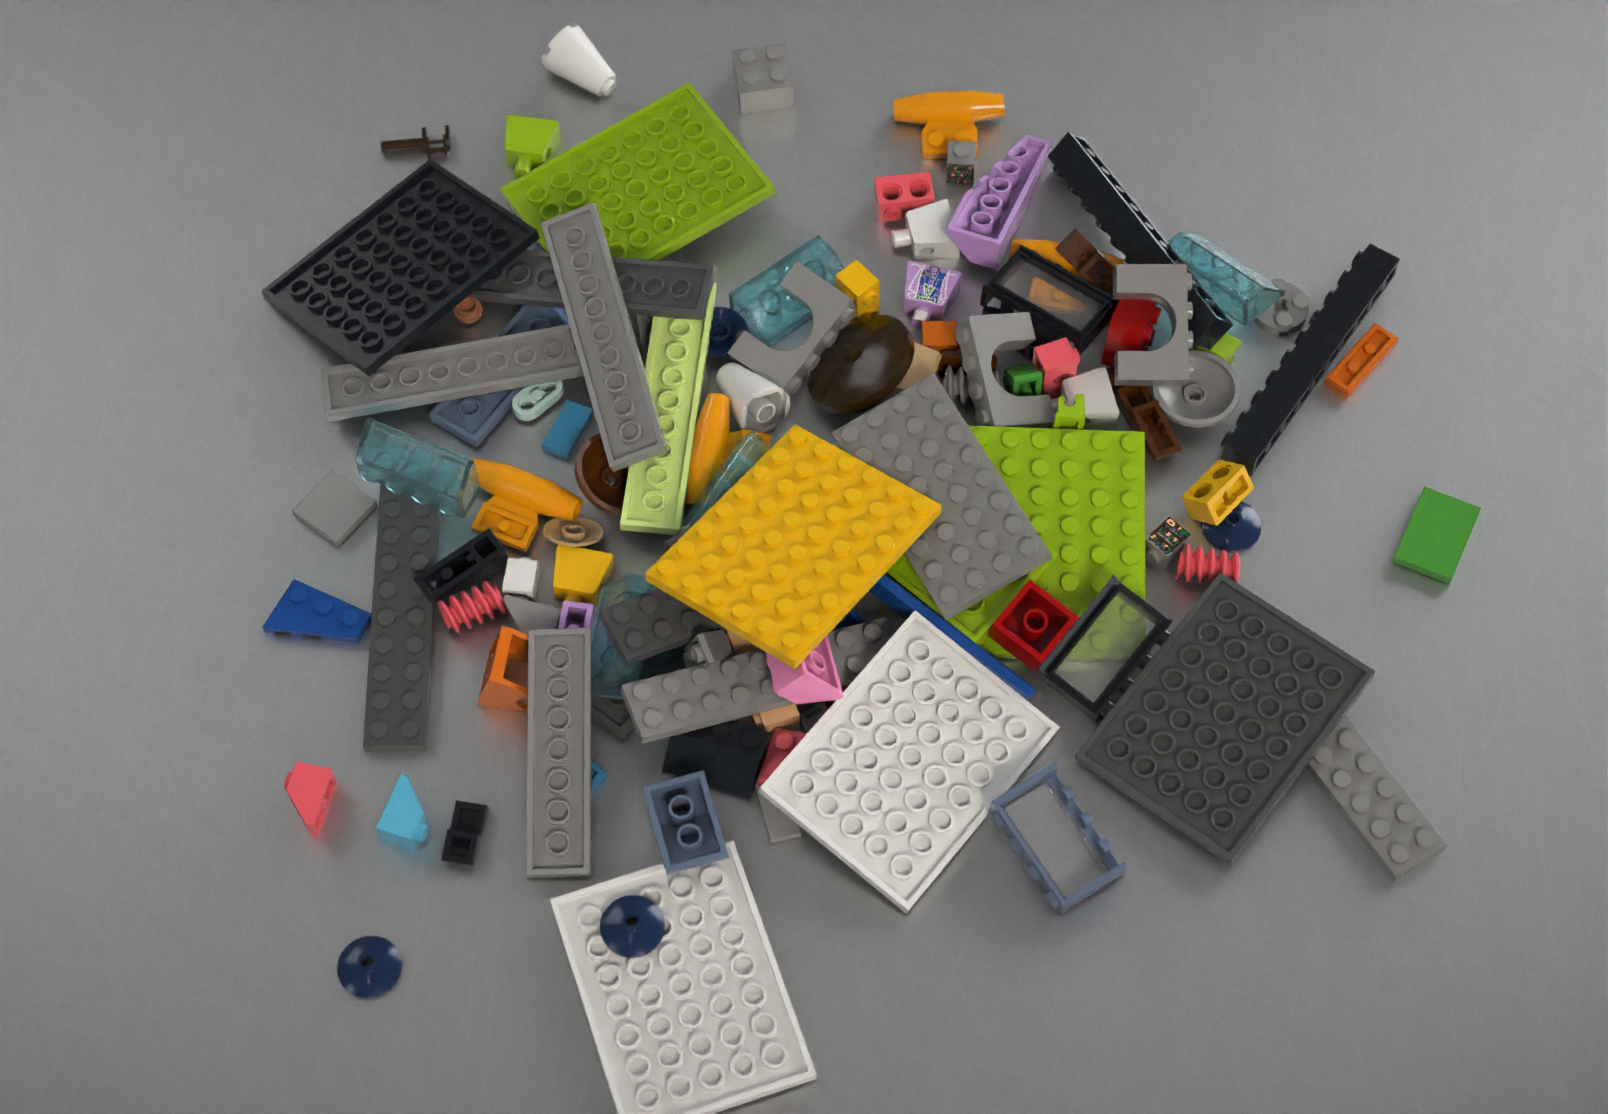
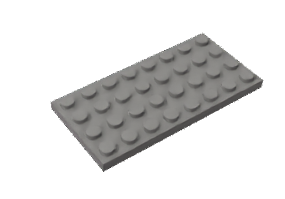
(982, 532)

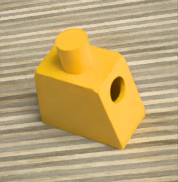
(581, 574)

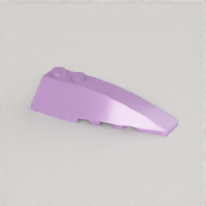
(995, 207)

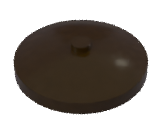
(862, 364)

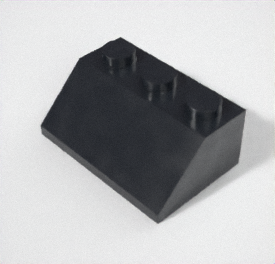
(725, 751)

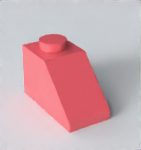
(310, 793)

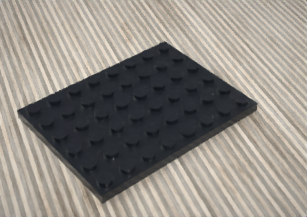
(400, 266)

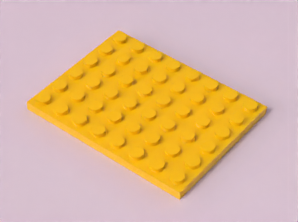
(794, 545)

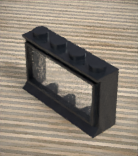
(1052, 297)
(1104, 649)

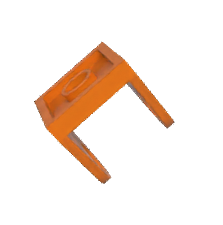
(496, 690)

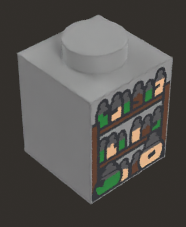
(961, 162)
(1165, 543)

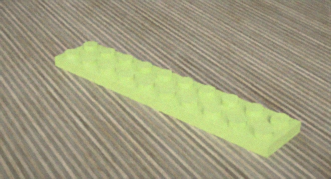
(675, 375)

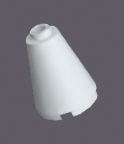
(579, 61)
(753, 399)

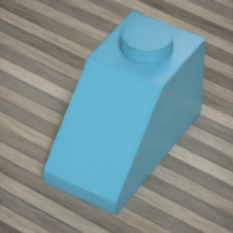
(403, 818)

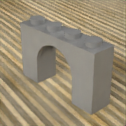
(1167, 287)
(978, 340)
(788, 367)

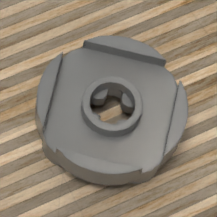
(1293, 318)

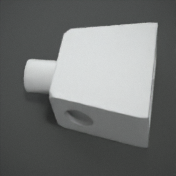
(927, 232)
(1100, 403)

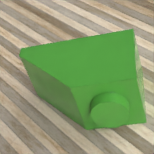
(1023, 380)

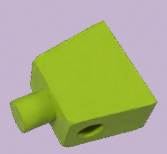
(530, 142)

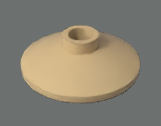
(573, 533)

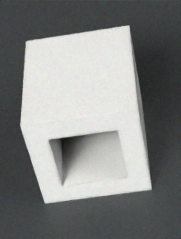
(521, 578)

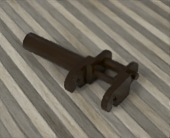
(419, 143)

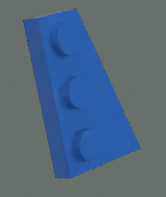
(317, 614)

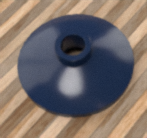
(728, 324)
(1238, 535)
(637, 939)
(376, 978)

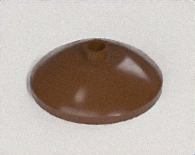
(592, 470)

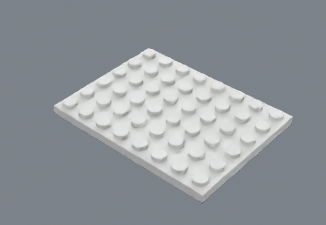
(909, 761)
(700, 1014)

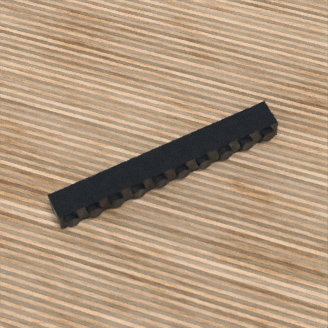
(1131, 228)
(1309, 359)

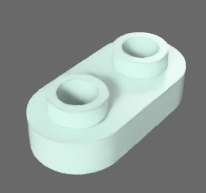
(537, 399)

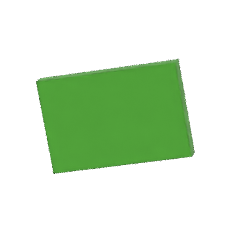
(1436, 535)

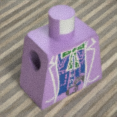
(929, 292)

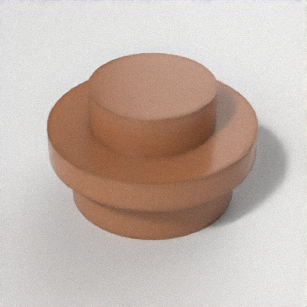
(468, 310)

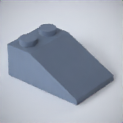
(684, 822)

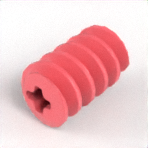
(1207, 565)
(471, 607)

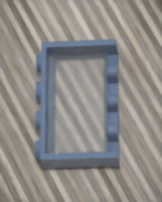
(1055, 839)

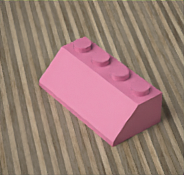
(811, 681)

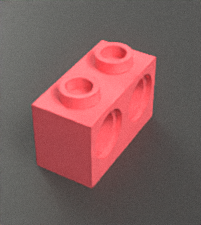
(902, 193)

